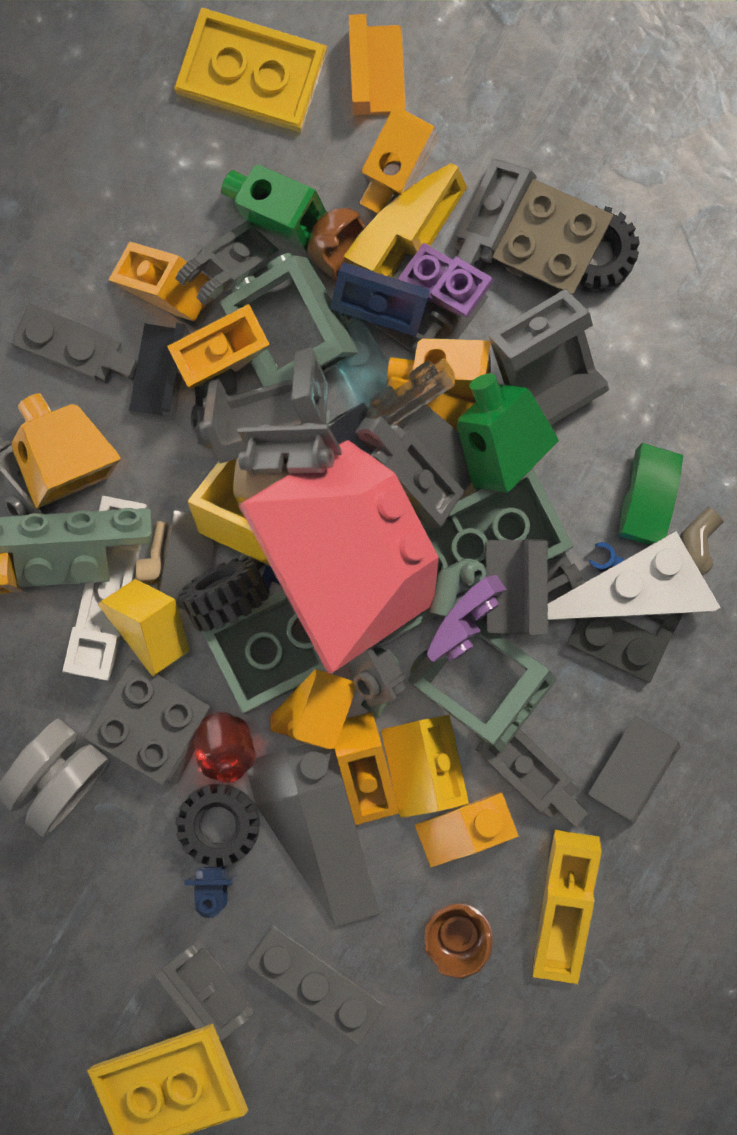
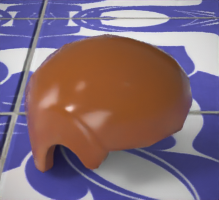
(332, 238)
(458, 940)

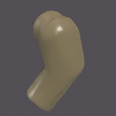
(696, 538)

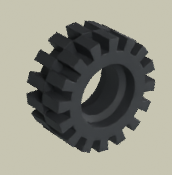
(624, 258)
(224, 594)
(190, 831)

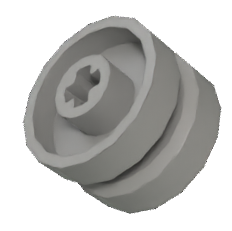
(45, 773)

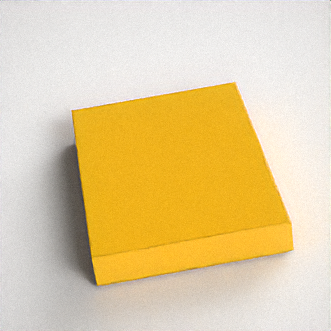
(251, 69)
(169, 1086)

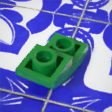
(652, 494)

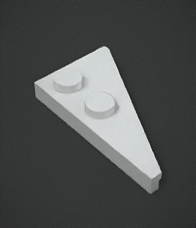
(648, 583)

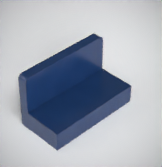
(379, 299)

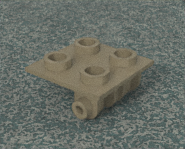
(552, 237)

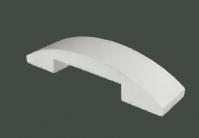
(94, 638)

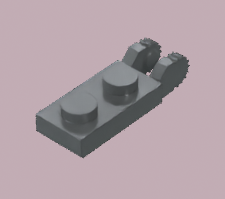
(228, 261)

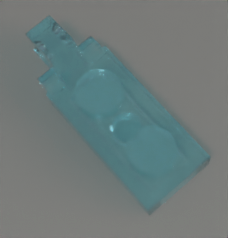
(367, 369)

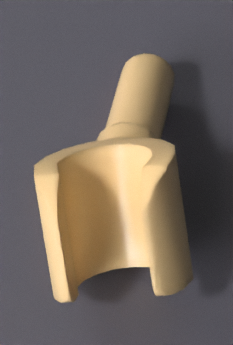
(150, 569)

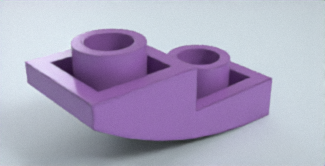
(451, 282)
(458, 626)

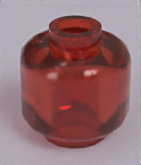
(223, 747)

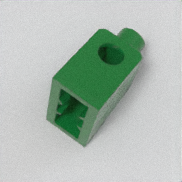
(275, 204)
(503, 434)

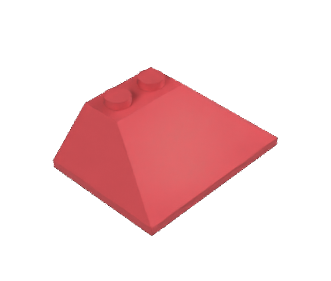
(345, 552)

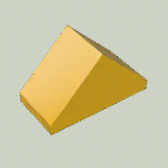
(147, 624)

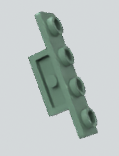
(70, 545)

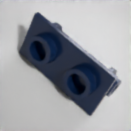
(210, 889)

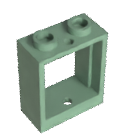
(337, 344)
(514, 708)

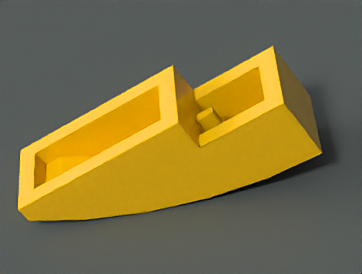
(408, 222)
(567, 906)

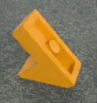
(219, 346)
(315, 710)

